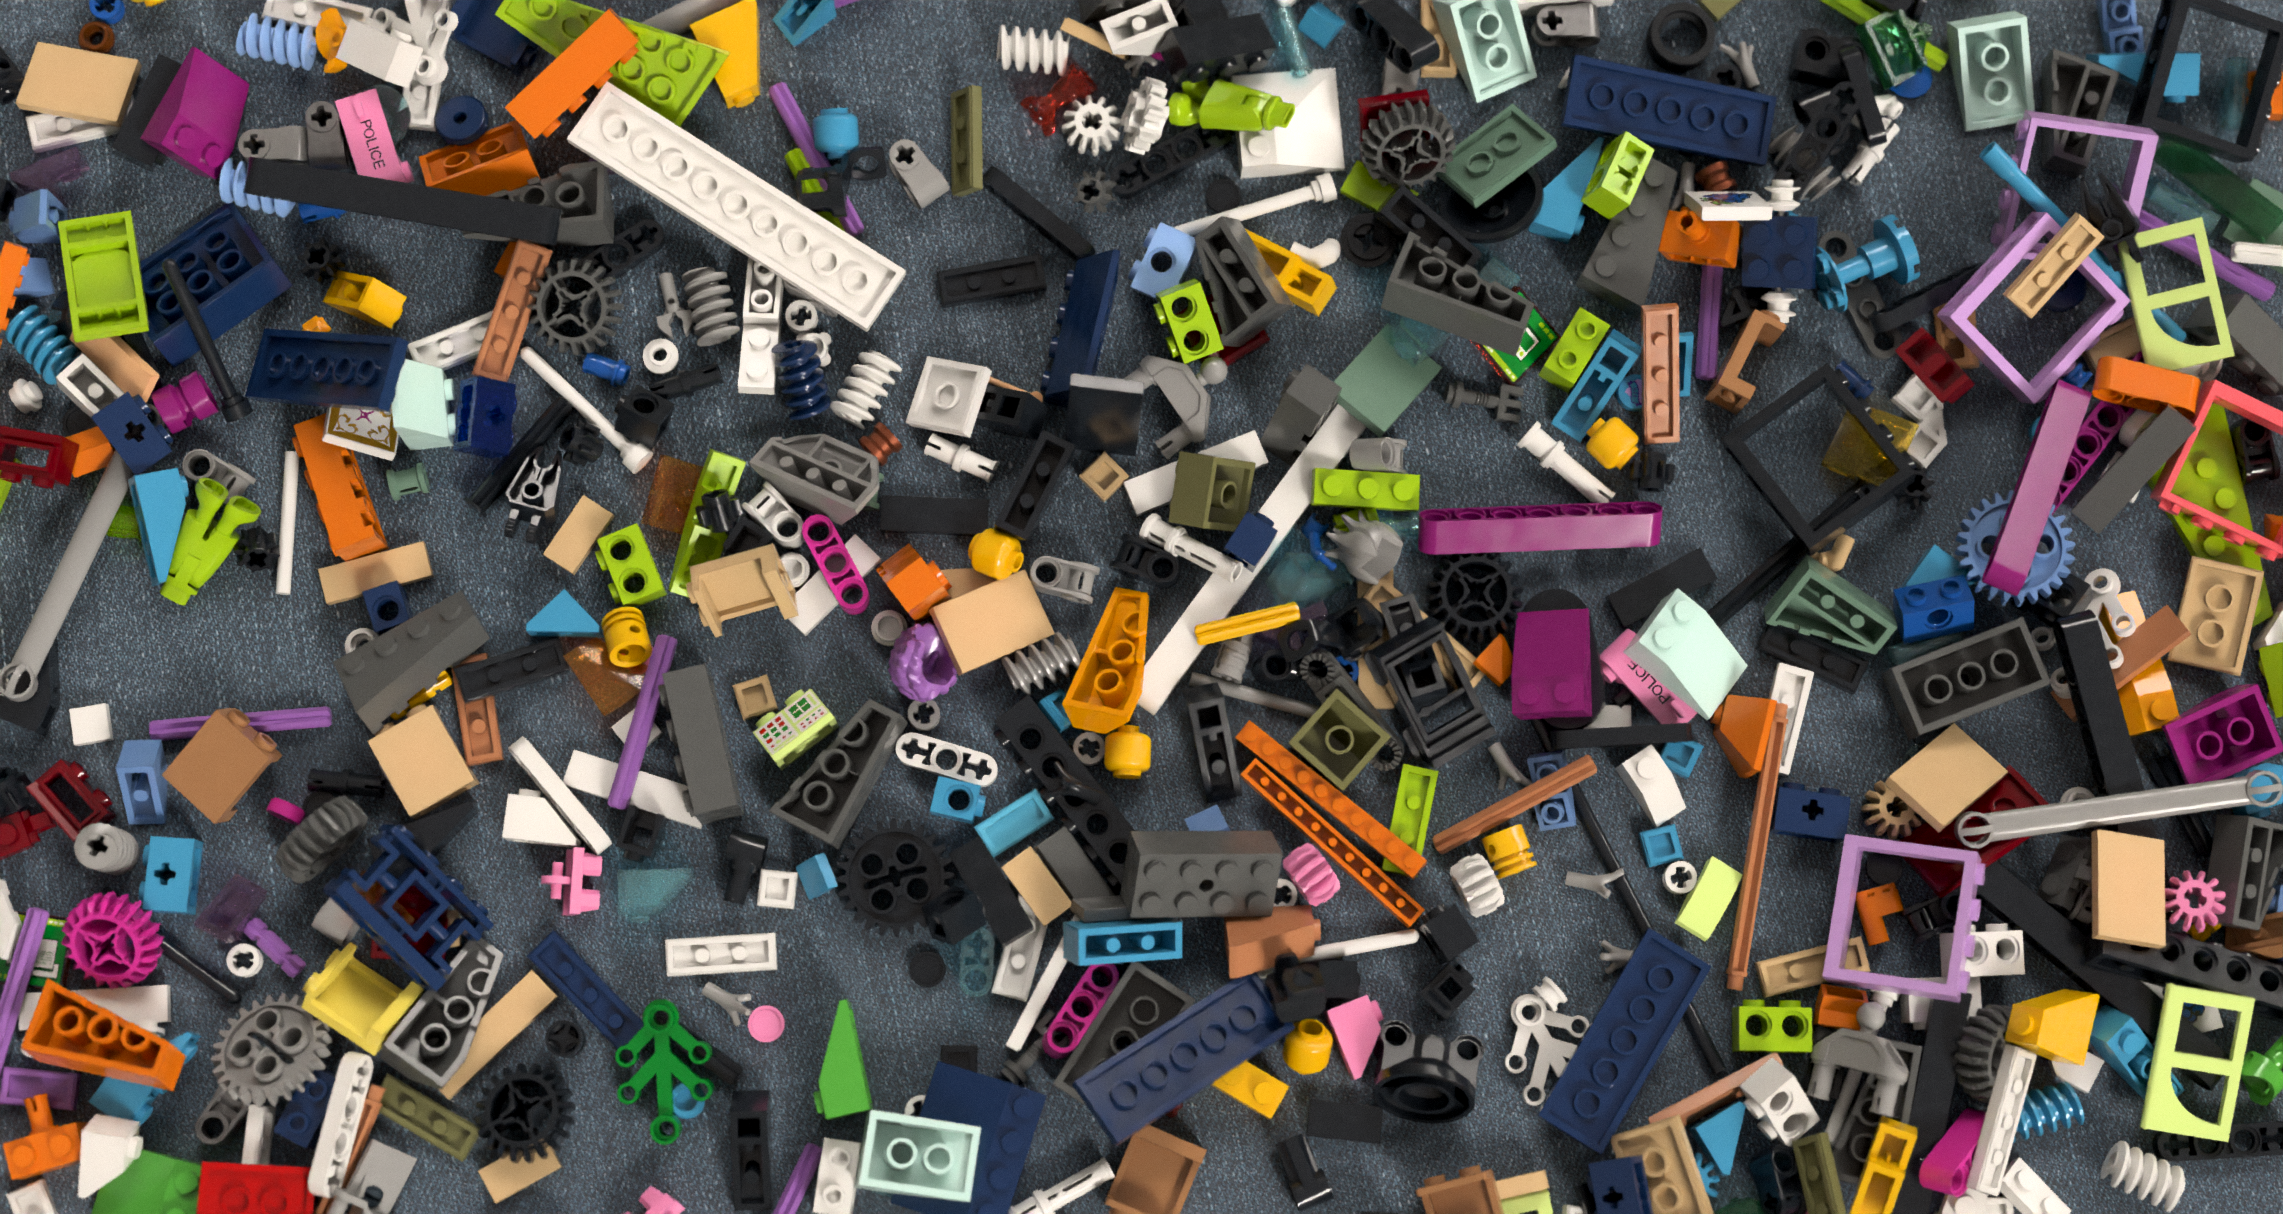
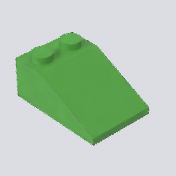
(843, 1075)
(152, 1186)

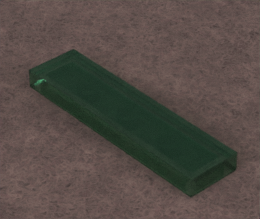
(2221, 189)

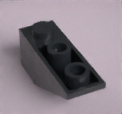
(39, 710)

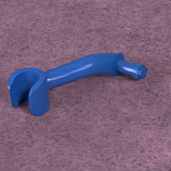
(1313, 531)

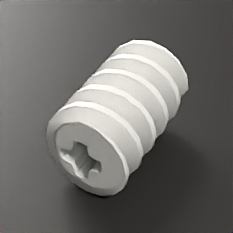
(1032, 50)
(864, 387)
(2145, 1173)

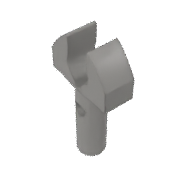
(672, 308)

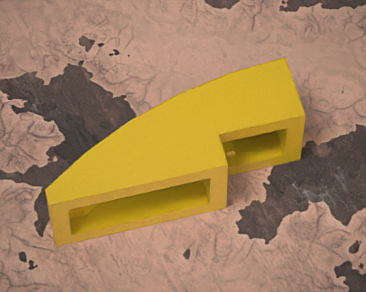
(1301, 282)
(1884, 1167)

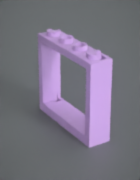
(2135, 178)
(1987, 278)
(1843, 909)

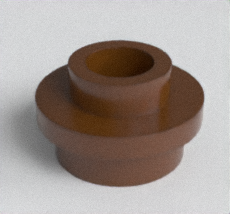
(92, 30)

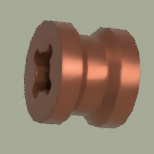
(1716, 178)
(880, 443)

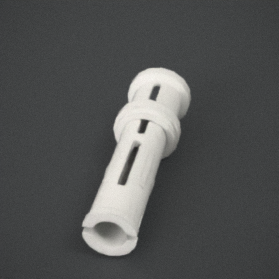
(1553, 455)
(1178, 542)
(1065, 1191)

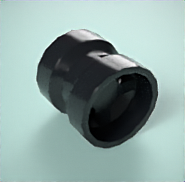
(559, 1039)

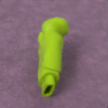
(1228, 107)
(205, 541)

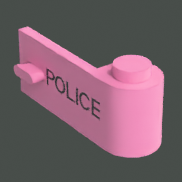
(371, 138)
(1652, 694)

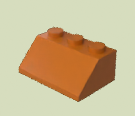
(485, 166)

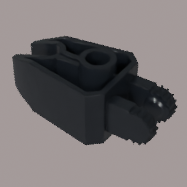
(2112, 218)
(534, 495)

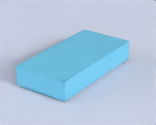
(1014, 823)

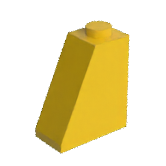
(737, 32)
(2054, 1025)

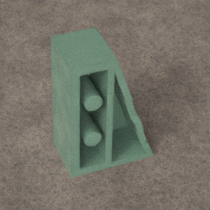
(1830, 607)

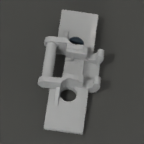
(375, 1181)

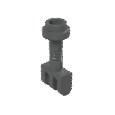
(1455, 394)
(1015, 1071)

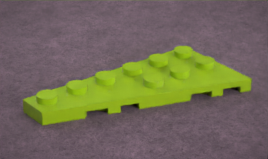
(663, 75)
(2214, 483)

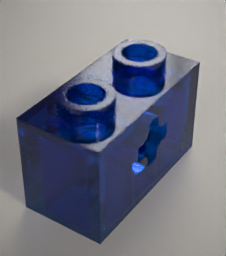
(485, 417)

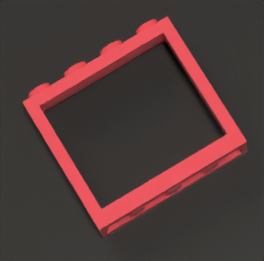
(2243, 405)

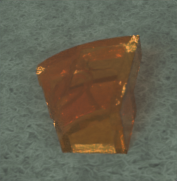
(671, 494)
(605, 682)

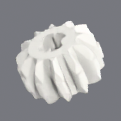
(1090, 137)
(1477, 885)

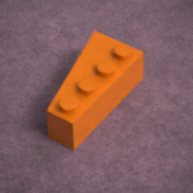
(573, 73)
(340, 493)
(93, 1040)

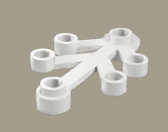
(431, 66)
(2101, 596)
(1549, 1051)

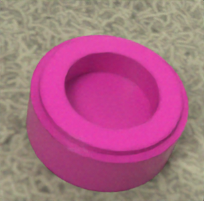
(285, 811)

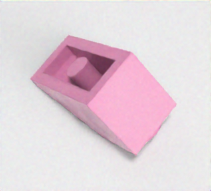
(1355, 1032)

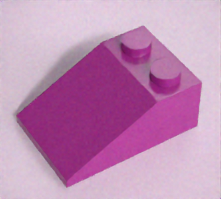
(199, 115)
(1552, 665)
(2223, 735)

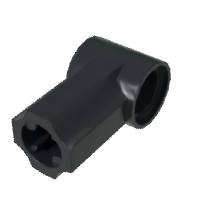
(1306, 1180)

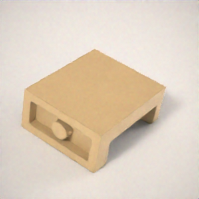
(741, 586)
(422, 761)

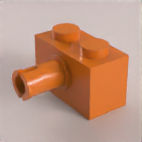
(1699, 241)
(46, 1146)

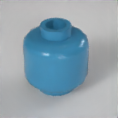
(835, 132)

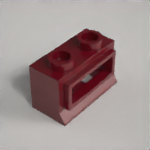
(1934, 366)
(59, 461)
(76, 776)

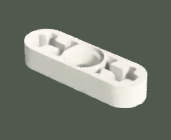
(923, 744)

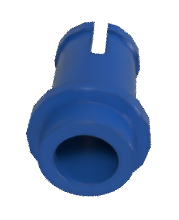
(312, 213)
(606, 368)

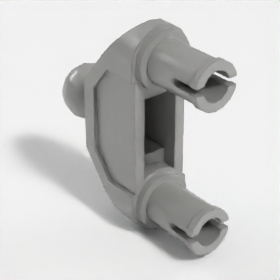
(1185, 393)
(1862, 1053)

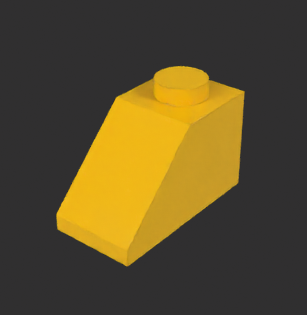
(365, 299)

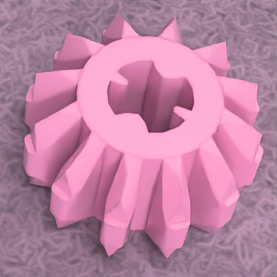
(1311, 874)
(2205, 896)

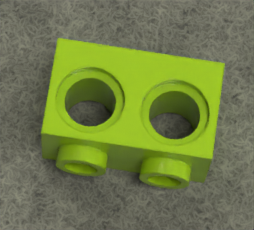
(1617, 175)
(1196, 317)
(1574, 350)
(638, 564)
(1772, 1036)

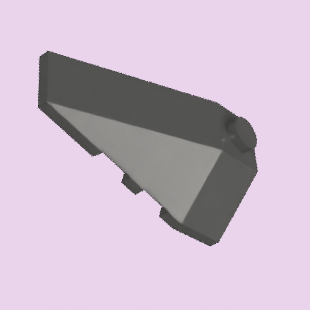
(580, 193)
(442, 1024)

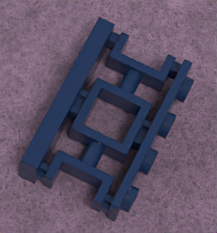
(390, 928)

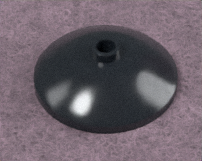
(1498, 217)

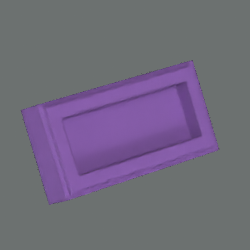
(25, 1083)

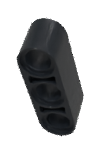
(1394, 33)

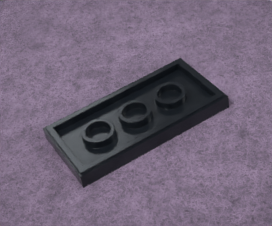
(1104, 414)

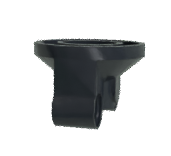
(1425, 1074)

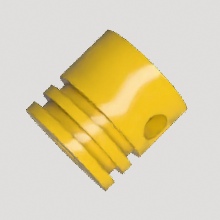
(626, 633)
(1509, 851)

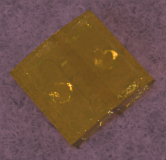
(1855, 454)

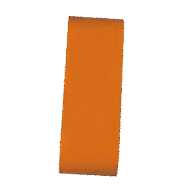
(2145, 386)

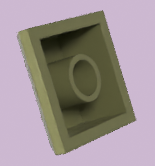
(1211, 491)
(1339, 740)

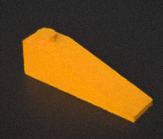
(1112, 666)
(2148, 697)

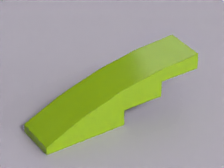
(698, 542)

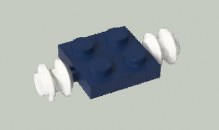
(1780, 250)

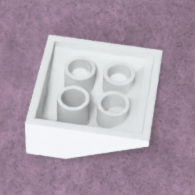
(1311, 139)

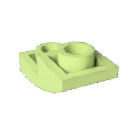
(1708, 899)

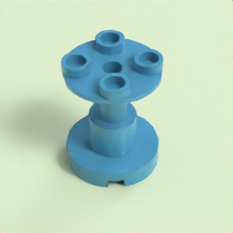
(1890, 253)

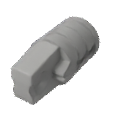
(1232, 658)

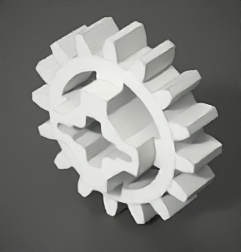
(1145, 115)

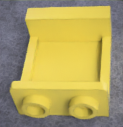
(358, 1000)

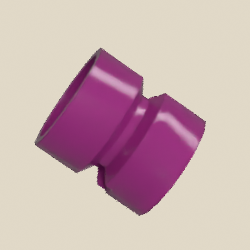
(186, 401)

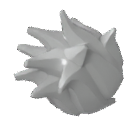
(1367, 549)

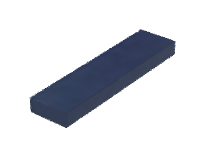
(587, 991)

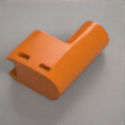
(1872, 906)

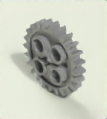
(257, 1072)

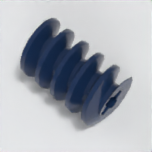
(804, 378)

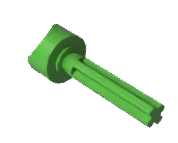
(2263, 1073)

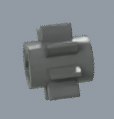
(1090, 200)

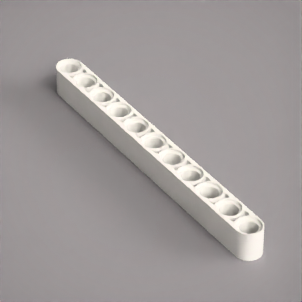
(1218, 595)

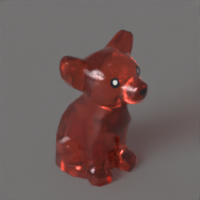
(1070, 87)

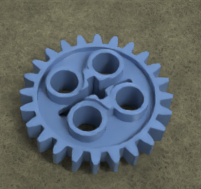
(2044, 568)

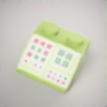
(795, 728)

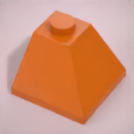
(1743, 731)

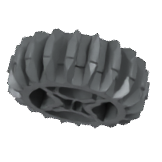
(1401, 136)
(565, 294)
(321, 839)
(1982, 1050)

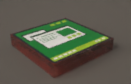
(1536, 342)
(50, 959)

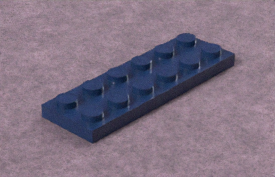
(1668, 110)
(327, 369)
(1623, 1041)
(1181, 1057)

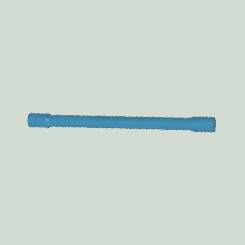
(2008, 170)

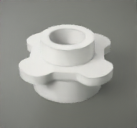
(822, 341)

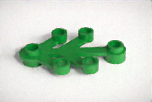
(664, 1064)

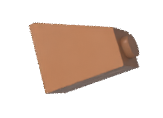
(1257, 940)

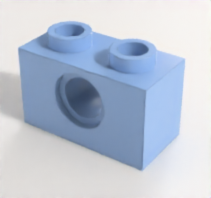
(1166, 241)

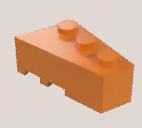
(914, 582)

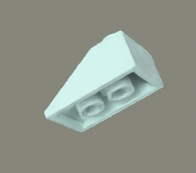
(1486, 44)
(1991, 69)
(423, 407)
(1687, 653)
(917, 1156)

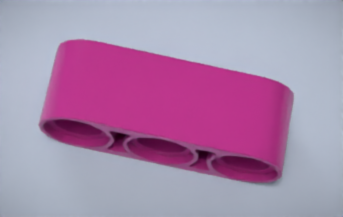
(834, 547)
(1076, 1026)
(1951, 1160)

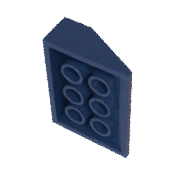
(225, 273)
(1082, 322)
(1007, 1125)

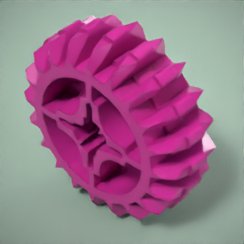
(134, 946)

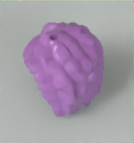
(921, 663)

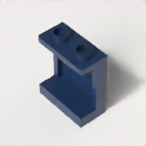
(491, 36)

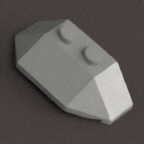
(819, 474)

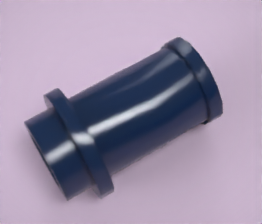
(1858, 384)

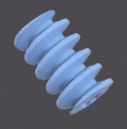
(277, 42)
(232, 187)

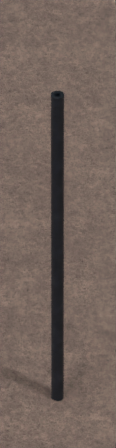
(1629, 896)

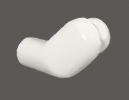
(1887, 106)
(1320, 255)

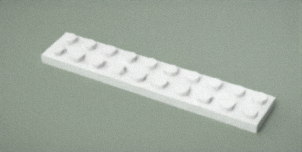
(736, 206)

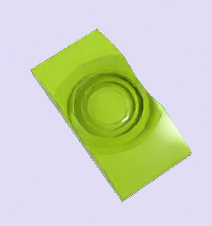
(103, 276)

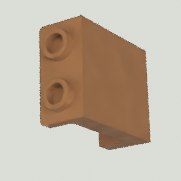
(1727, 389)
(221, 763)
(1154, 1174)
(1469, 1194)

